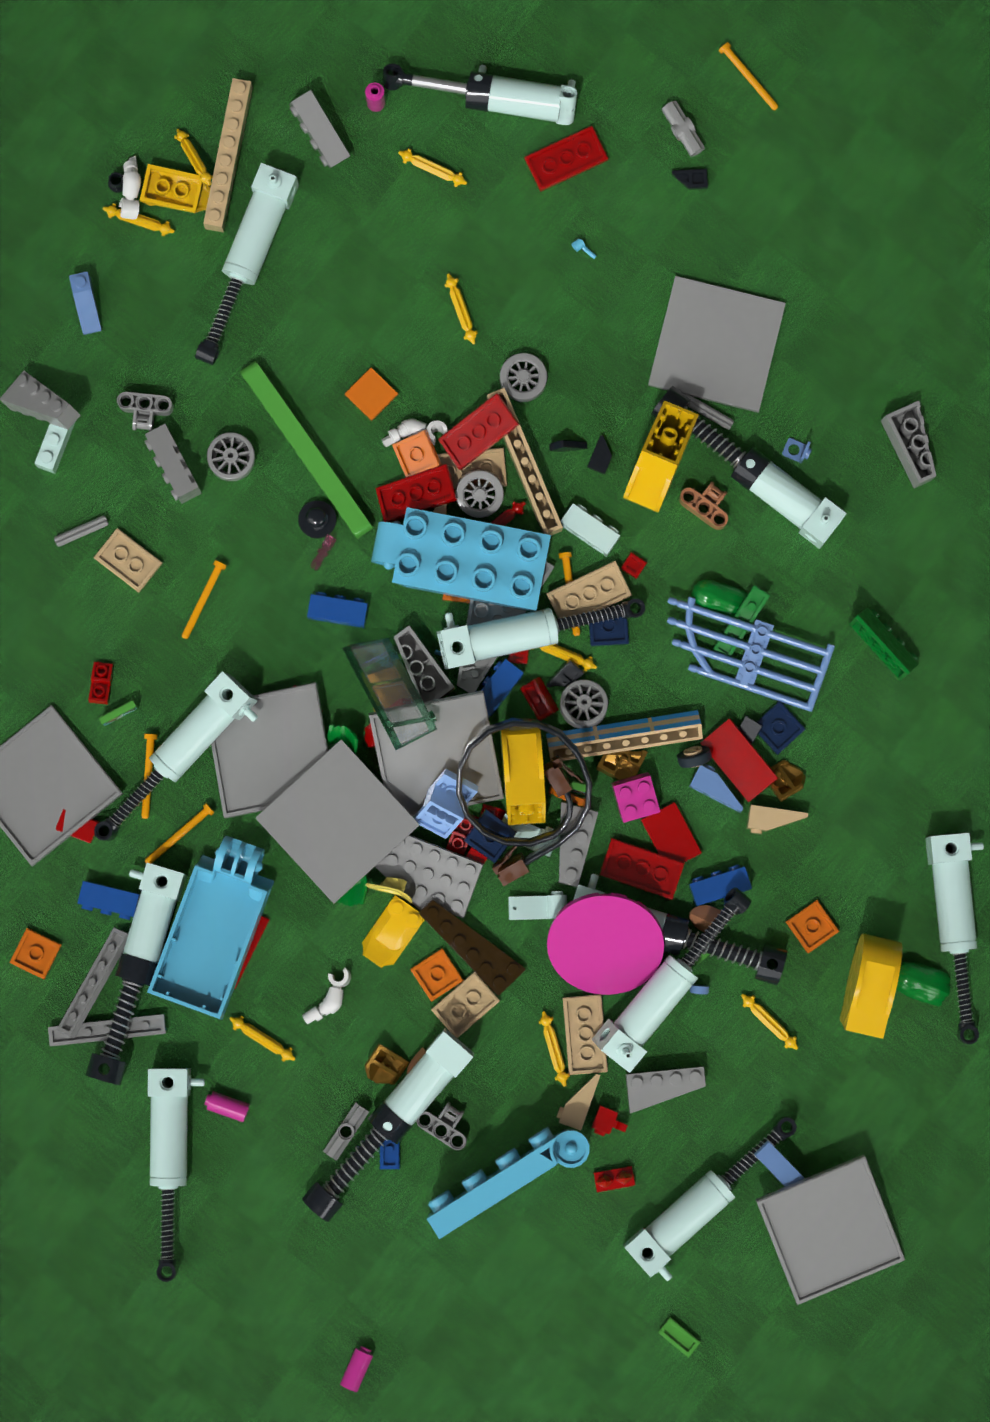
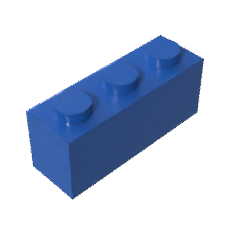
(337, 610)
(500, 685)
(719, 885)
(108, 900)

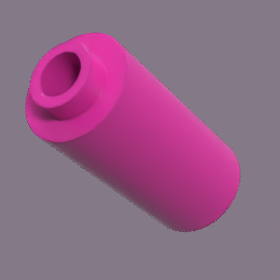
(375, 97)
(227, 1106)
(356, 1369)

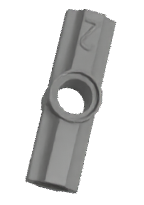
(683, 128)
(338, 1141)

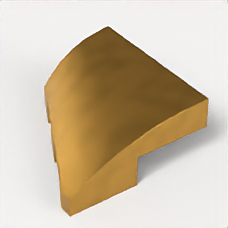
(621, 764)

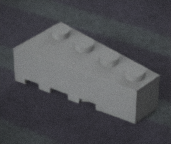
(319, 129)
(36, 400)
(910, 442)
(173, 464)
(421, 667)
(574, 850)
(658, 1086)

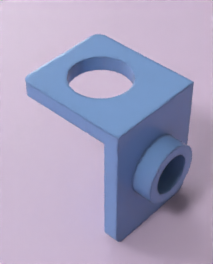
(804, 450)

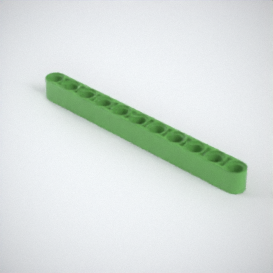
(306, 450)

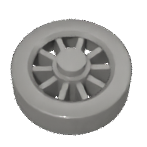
(523, 377)
(230, 456)
(479, 493)
(583, 703)

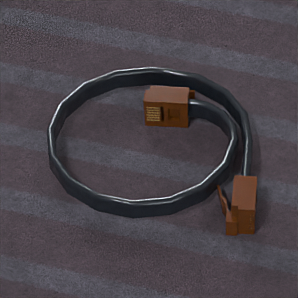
(518, 865)

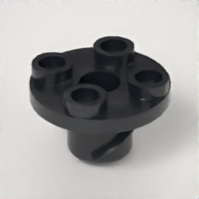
(317, 519)

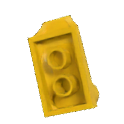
(174, 189)
(391, 933)

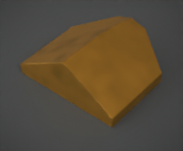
(789, 782)
(385, 1065)

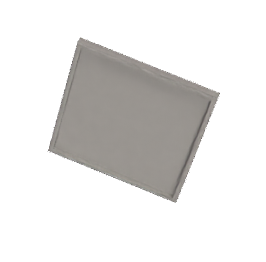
(717, 344)
(268, 755)
(415, 767)
(41, 775)
(337, 821)
(830, 1229)

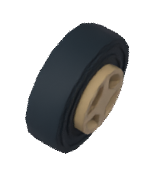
(694, 756)

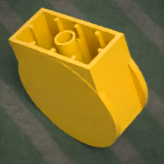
(660, 456)
(523, 775)
(871, 985)

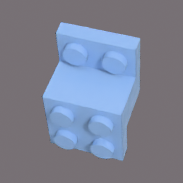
(441, 807)

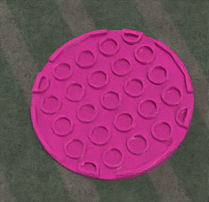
(605, 943)

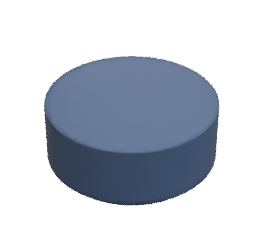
(699, 989)

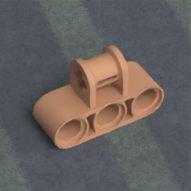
(711, 498)

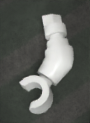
(131, 189)
(411, 427)
(332, 1001)

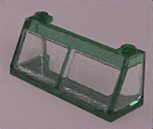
(390, 691)

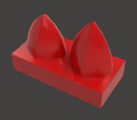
(614, 1179)

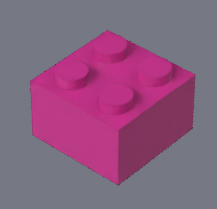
(635, 797)

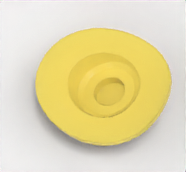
(392, 886)

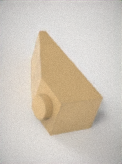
(768, 818)
(577, 1107)

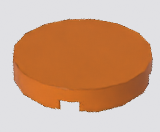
(576, 799)

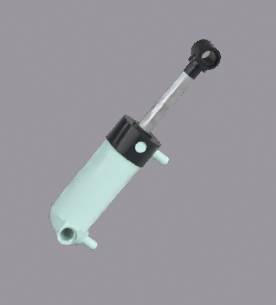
(497, 93)

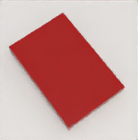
(671, 834)

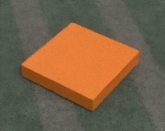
(371, 394)
(416, 454)
(812, 926)
(35, 953)
(436, 975)

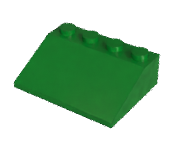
(883, 643)

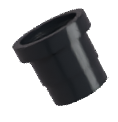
(115, 188)

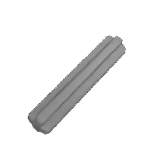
(710, 413)
(81, 531)

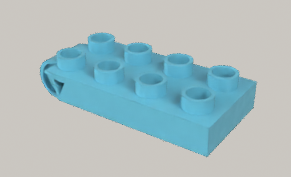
(464, 558)
(213, 929)
(566, 1148)

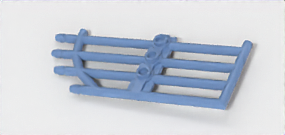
(753, 654)

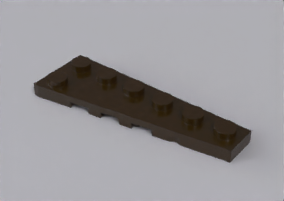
(483, 957)

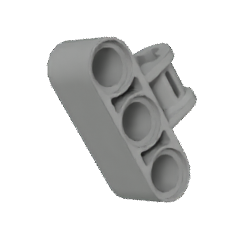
(144, 417)
(448, 1121)

